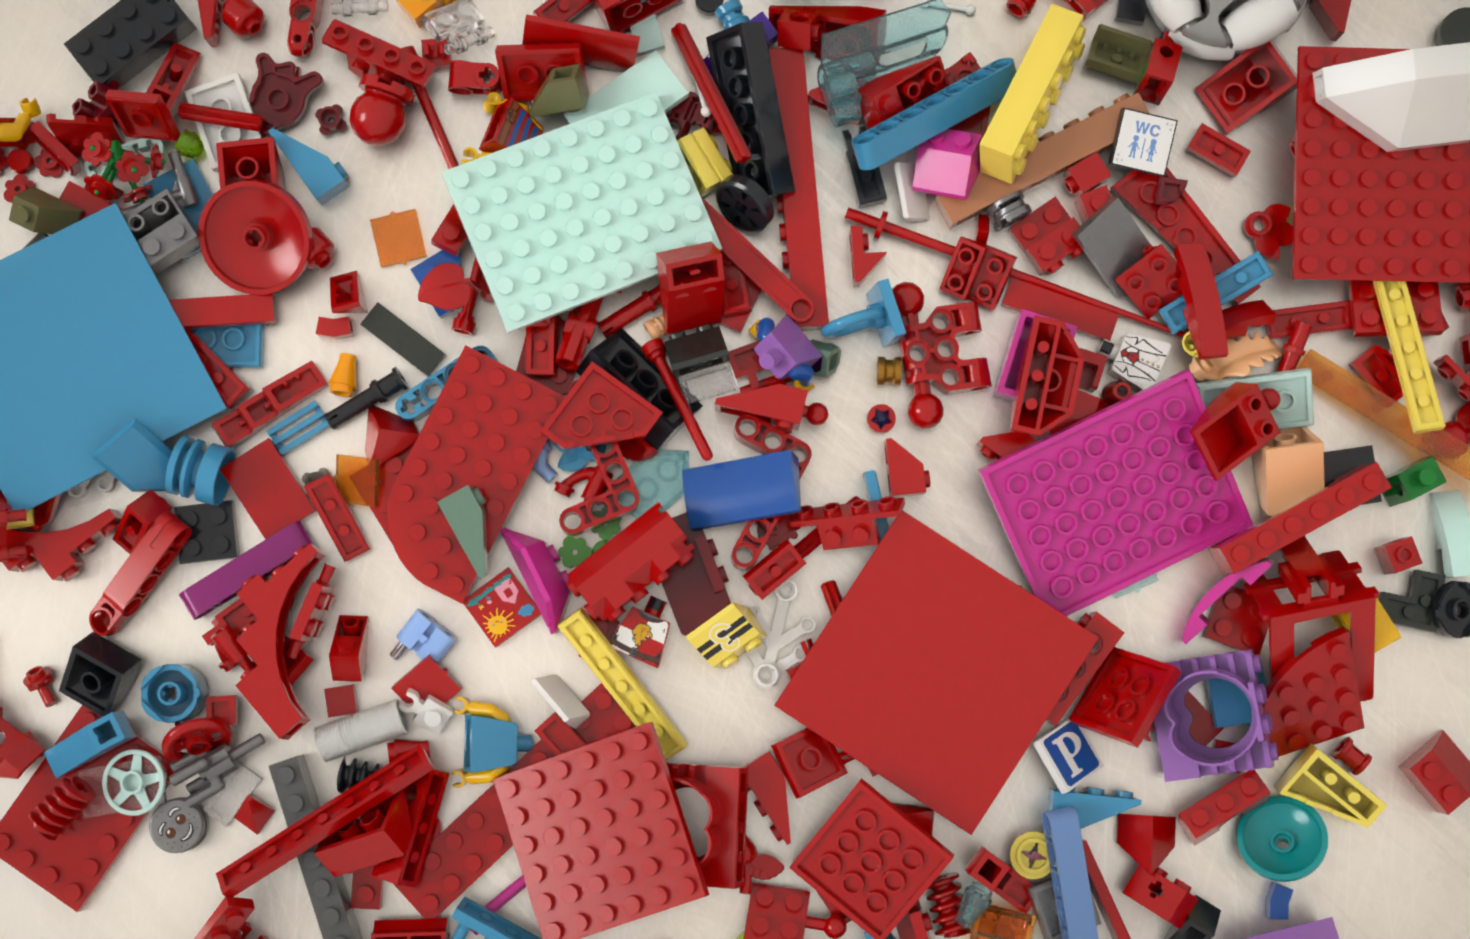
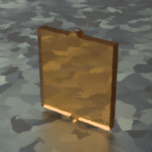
(398, 238)
(358, 479)

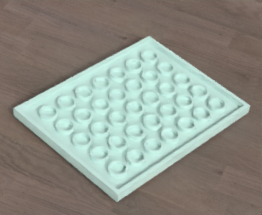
(578, 211)

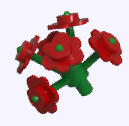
(126, 163)

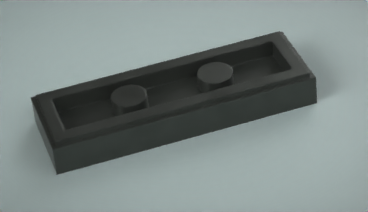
(403, 339)

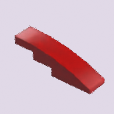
(1202, 301)
(269, 404)

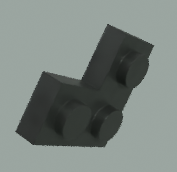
(1415, 609)

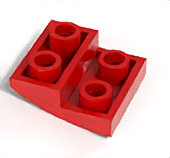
(977, 272)

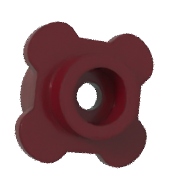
(334, 112)

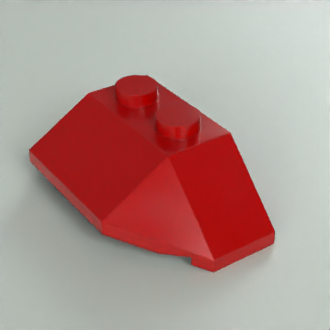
(1046, 378)

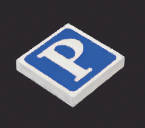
(1068, 755)

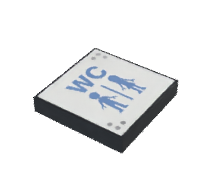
(1142, 142)

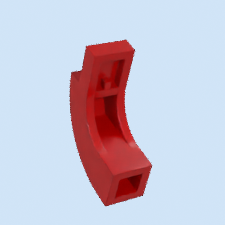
(1000, 878)

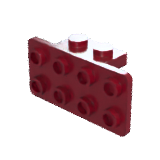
(698, 587)

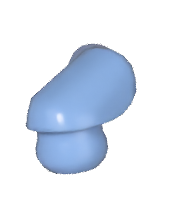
(543, 467)

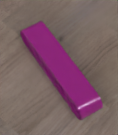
(227, 580)

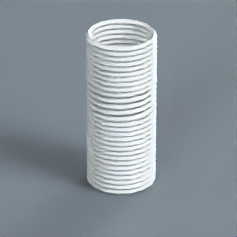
(366, 728)

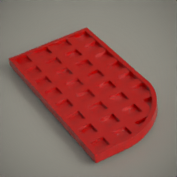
(478, 436)

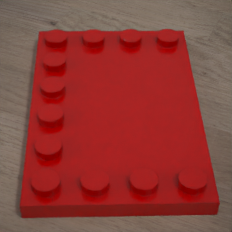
(88, 847)

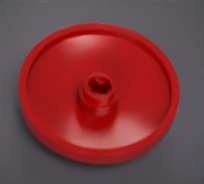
(255, 237)

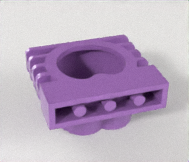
(1184, 756)

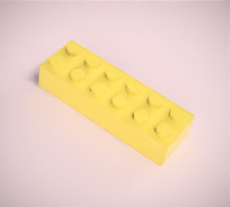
(1032, 94)

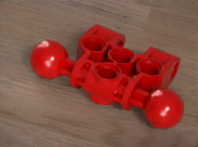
(970, 375)

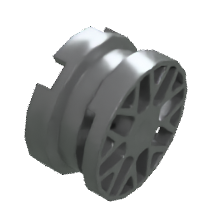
(1009, 210)

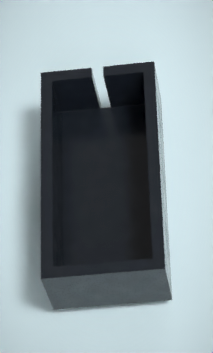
(129, 38)

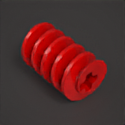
(62, 807)
(947, 905)

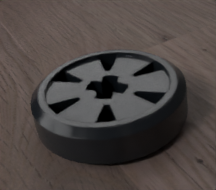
(744, 203)

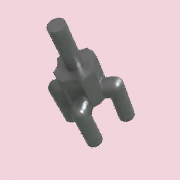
(212, 769)

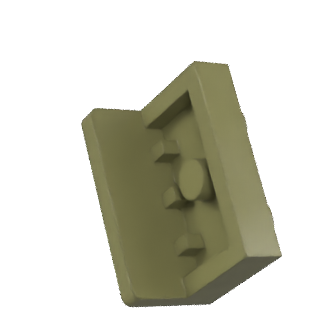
(1118, 53)

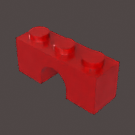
(1222, 805)

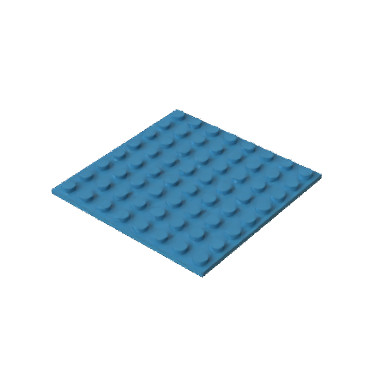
(85, 354)

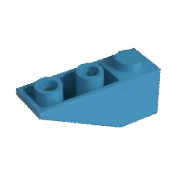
(89, 743)
(1093, 804)

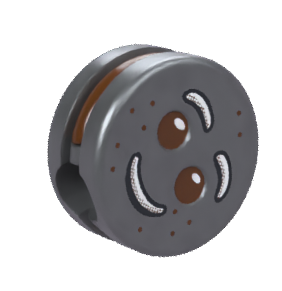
(177, 826)

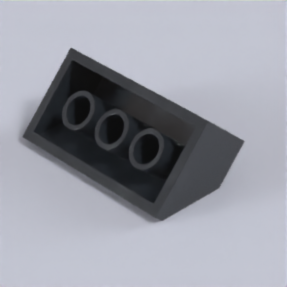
(627, 363)

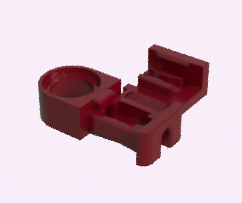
(690, 111)

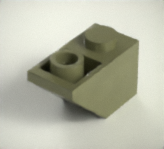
(561, 92)

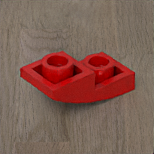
(1247, 314)

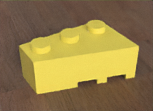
(1327, 786)

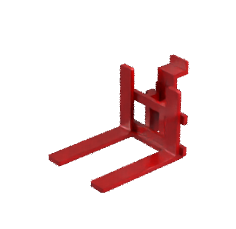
(1342, 594)

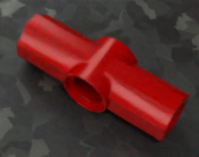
(577, 334)

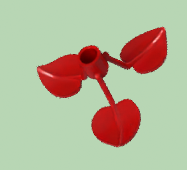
(448, 290)

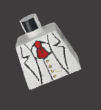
(1135, 360)

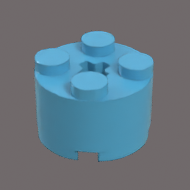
(157, 693)

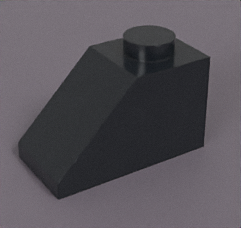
(1199, 924)

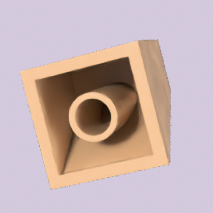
(1288, 469)

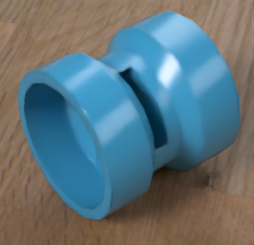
(731, 13)

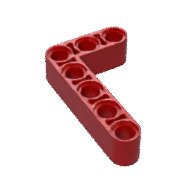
(757, 443)
(609, 498)

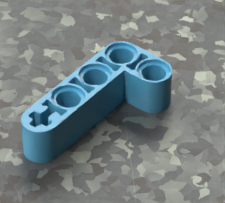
(438, 378)

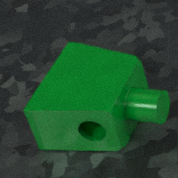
(1414, 480)

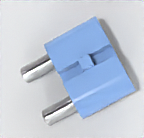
(424, 637)

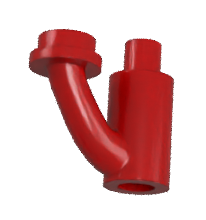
(593, 488)
(230, 650)

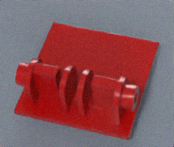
(1152, 280)

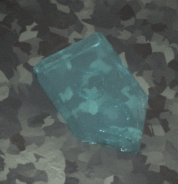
(657, 481)

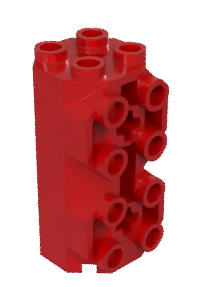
(630, 564)

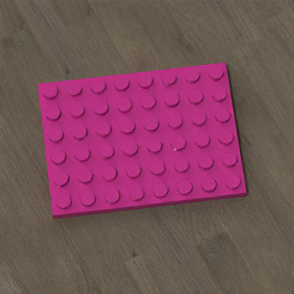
(1113, 497)

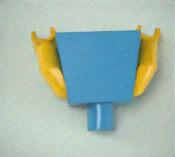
(489, 743)

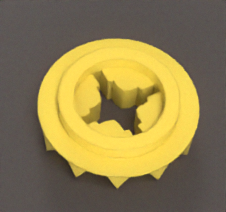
(1020, 861)

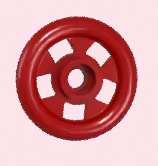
(196, 734)

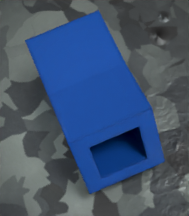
(1277, 901)

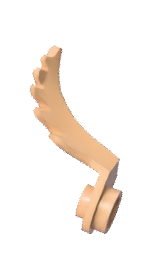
(1240, 357)

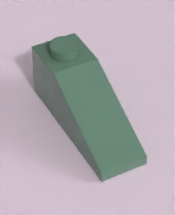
(468, 521)

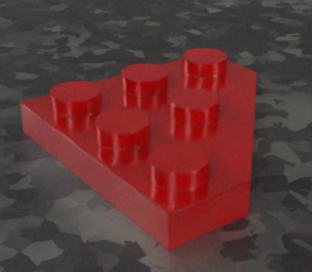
(599, 412)

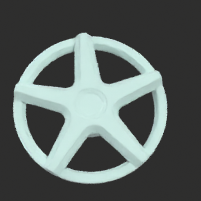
(134, 782)

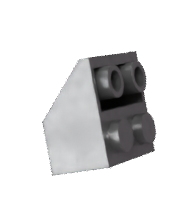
(163, 230)

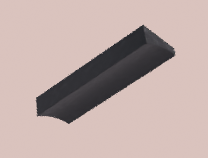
(747, 85)

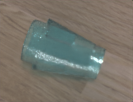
(973, 904)

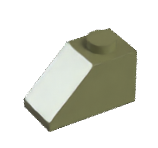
(42, 212)

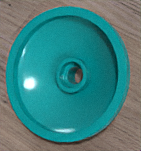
(1282, 821)

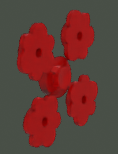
(21, 161)

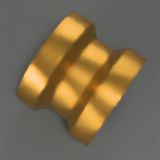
(889, 371)

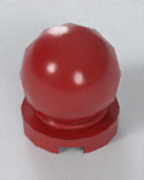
(379, 113)

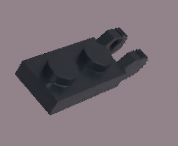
(866, 183)

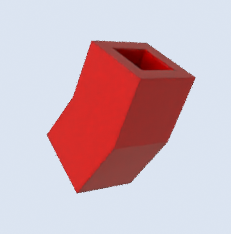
(334, 328)

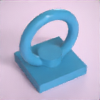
(880, 314)

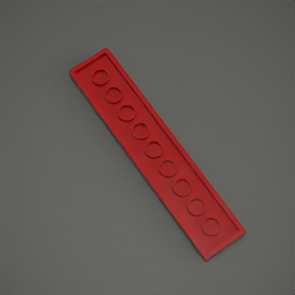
(481, 832)

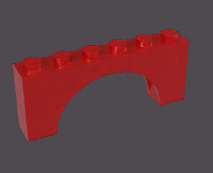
(1284, 528)

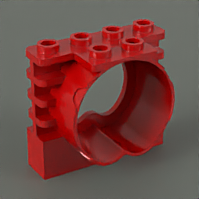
(726, 796)

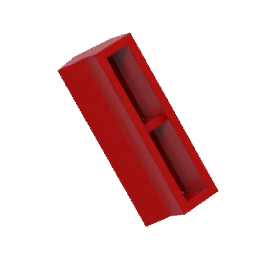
(411, 929)

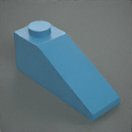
(315, 169)

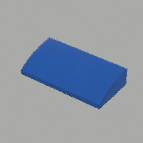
(742, 490)

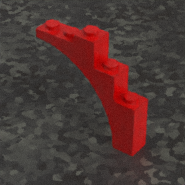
(60, 549)
(270, 601)

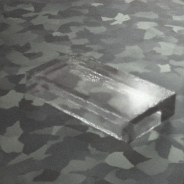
(707, 383)
(227, 802)

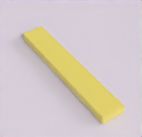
(1409, 356)
(620, 680)

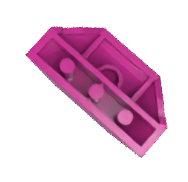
(541, 575)

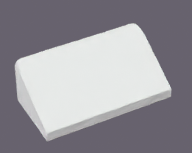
(913, 203)
(561, 700)

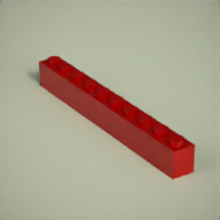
(800, 207)

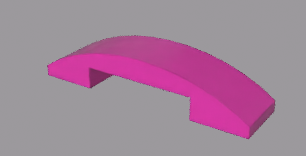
(1197, 619)

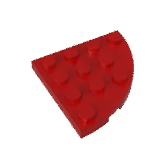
(1315, 695)

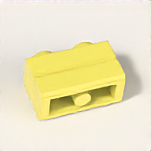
(704, 161)

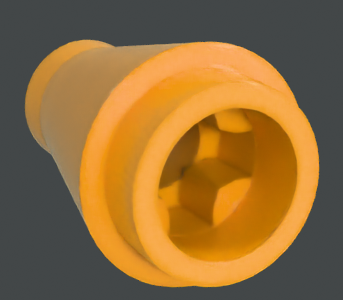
(344, 376)

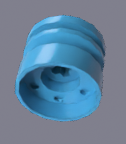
(197, 470)

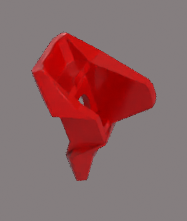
(17, 750)

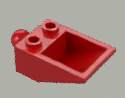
(776, 405)
(1235, 426)

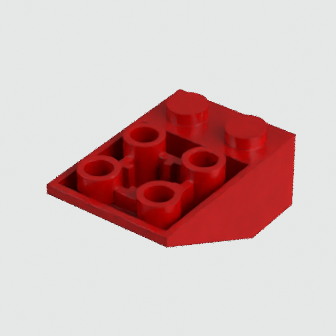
(901, 89)
(691, 286)

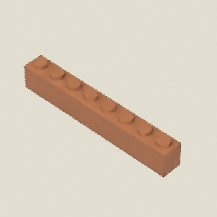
(1050, 158)

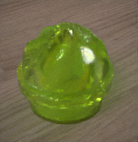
(189, 144)

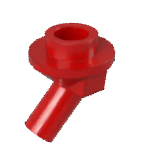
(38, 679)

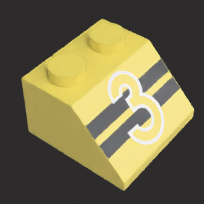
(727, 636)

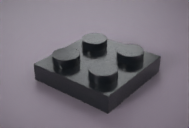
(213, 532)

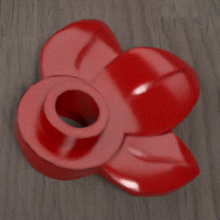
(1274, 231)

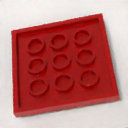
(871, 861)

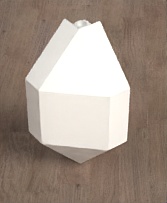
(1402, 96)

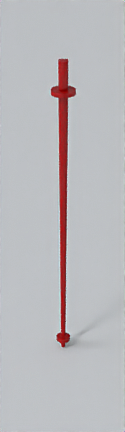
(882, 225)

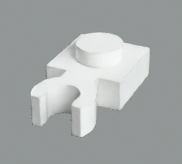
(430, 714)

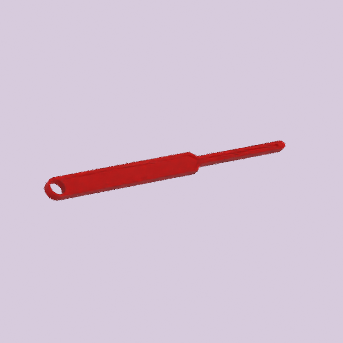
(757, 266)

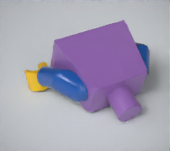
(785, 351)

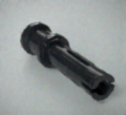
(377, 392)

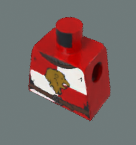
(643, 633)

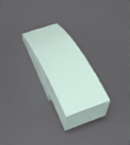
(1452, 531)

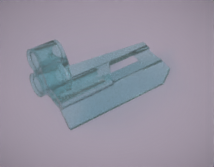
(852, 53)

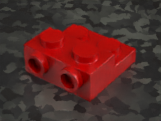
(1047, 237)

